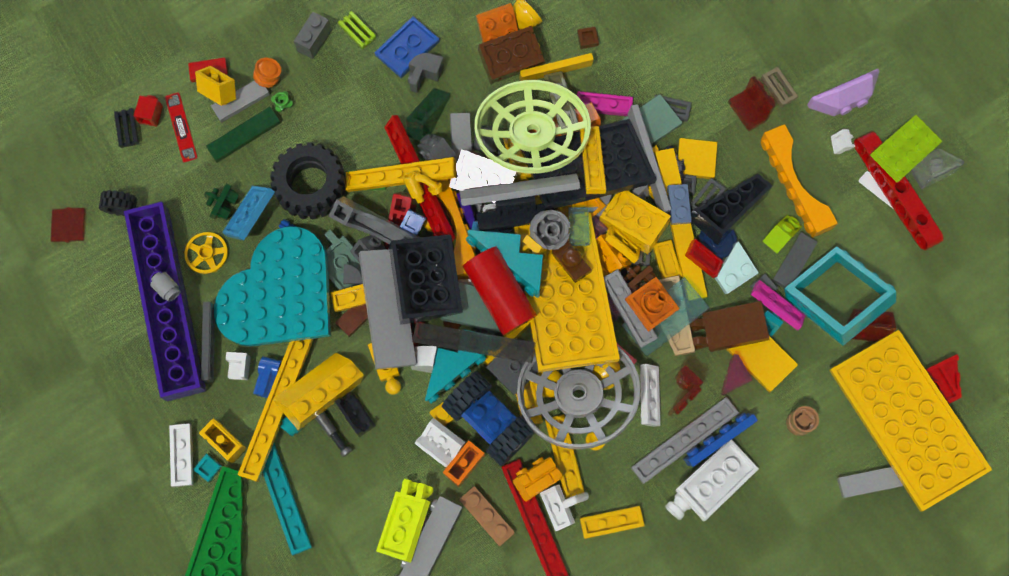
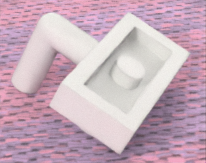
(558, 506)

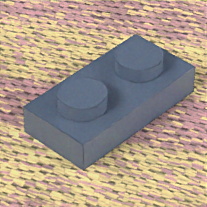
(680, 204)

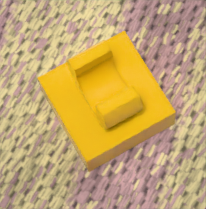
(531, 244)

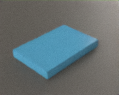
(248, 212)

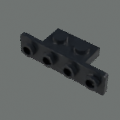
(509, 214)

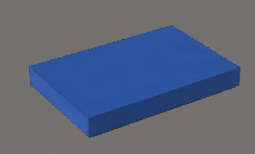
(405, 44)

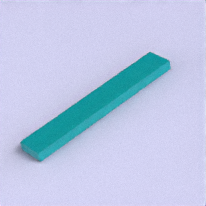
(285, 504)

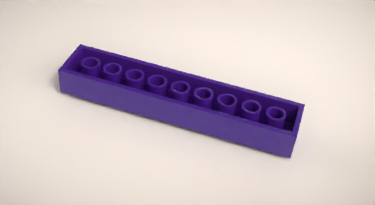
(167, 323)

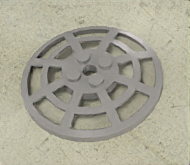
(582, 406)

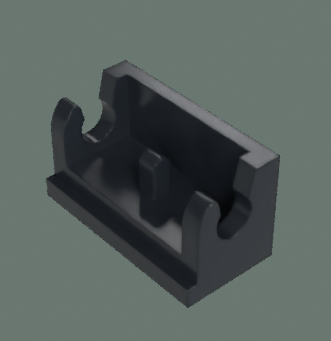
(355, 414)

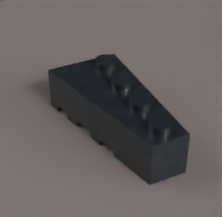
(727, 211)

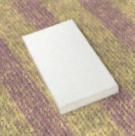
(717, 480)

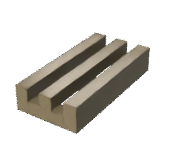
(793, 96)

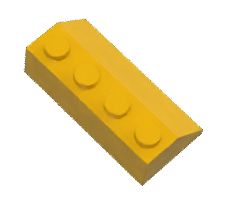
(318, 390)

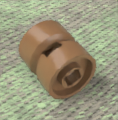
(802, 421)

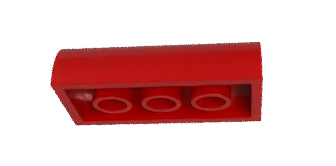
(499, 290)

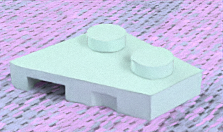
(736, 269)

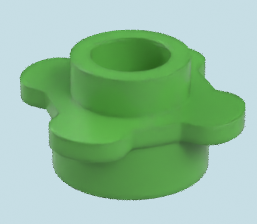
(281, 96)

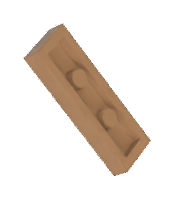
(487, 516)

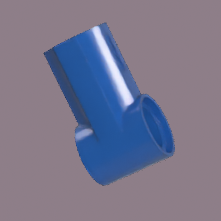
(267, 373)

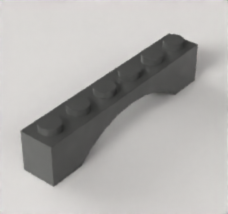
(360, 218)

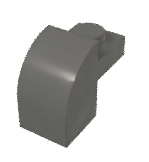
(426, 66)

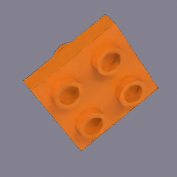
(496, 22)
(652, 304)

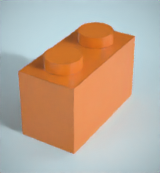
(464, 463)

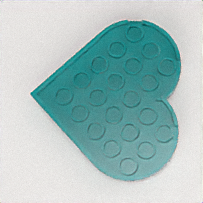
(281, 293)

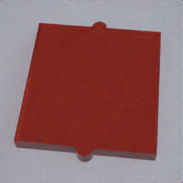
(67, 224)

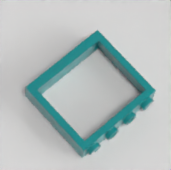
(840, 333)

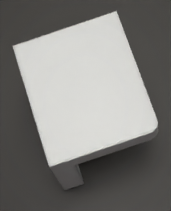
(238, 365)

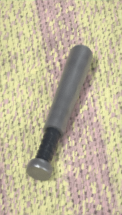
(331, 431)

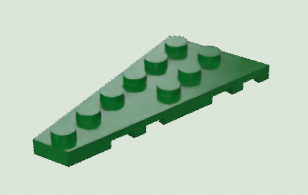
(221, 535)

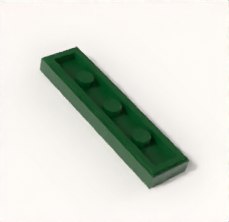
(243, 134)

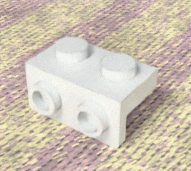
(440, 442)

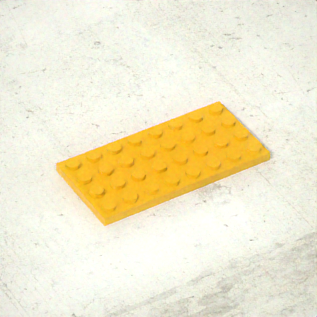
(572, 317)
(910, 421)

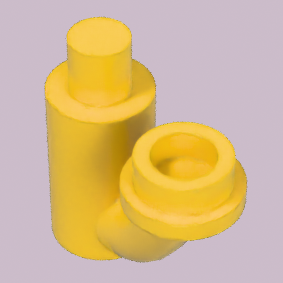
(412, 183)

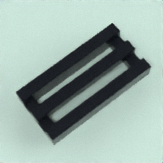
(124, 114)

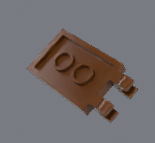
(731, 327)

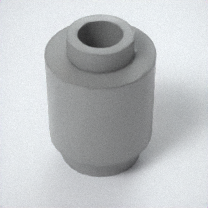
(165, 286)

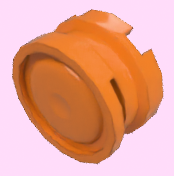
(267, 72)

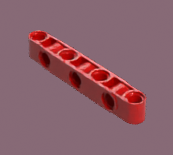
(906, 202)

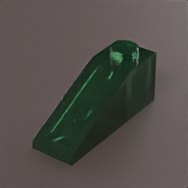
(426, 114)

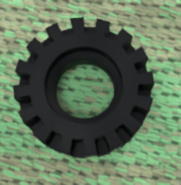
(116, 202)

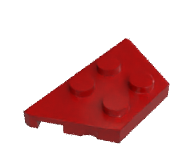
(947, 378)

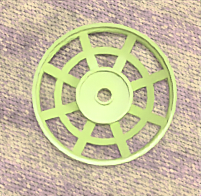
(534, 120)

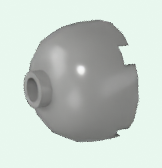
(550, 229)

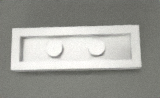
(650, 395)
(181, 455)

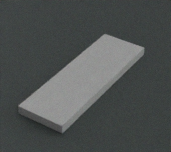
(390, 340)

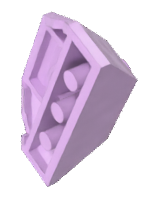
(846, 96)

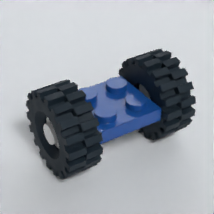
(488, 417)

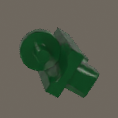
(226, 194)

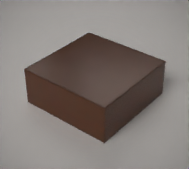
(587, 37)

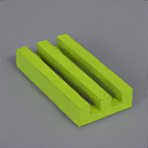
(347, 19)

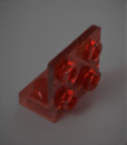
(753, 104)
(686, 380)

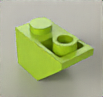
(782, 233)

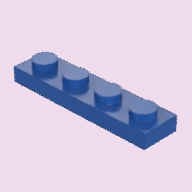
(713, 443)

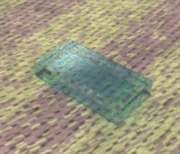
(579, 226)

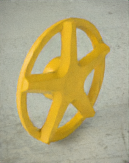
(206, 253)

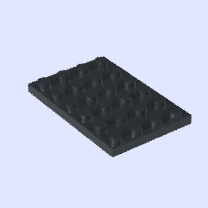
(623, 162)

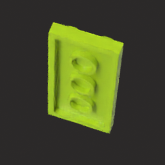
(906, 148)

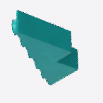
(524, 266)
(448, 368)

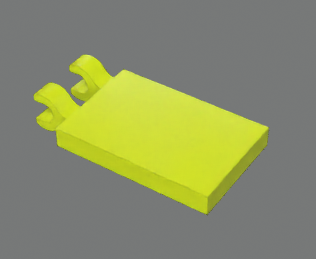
(405, 521)

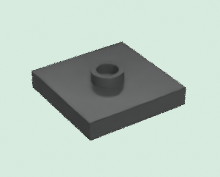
(508, 372)

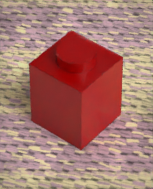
(148, 110)

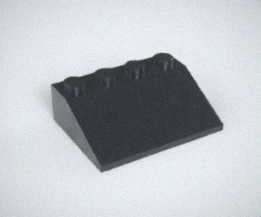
(425, 278)

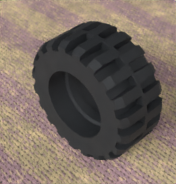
(300, 159)

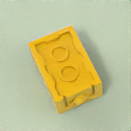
(635, 219)

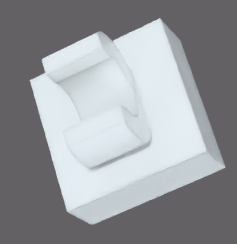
(842, 141)

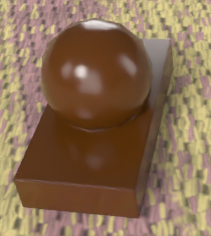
(571, 261)

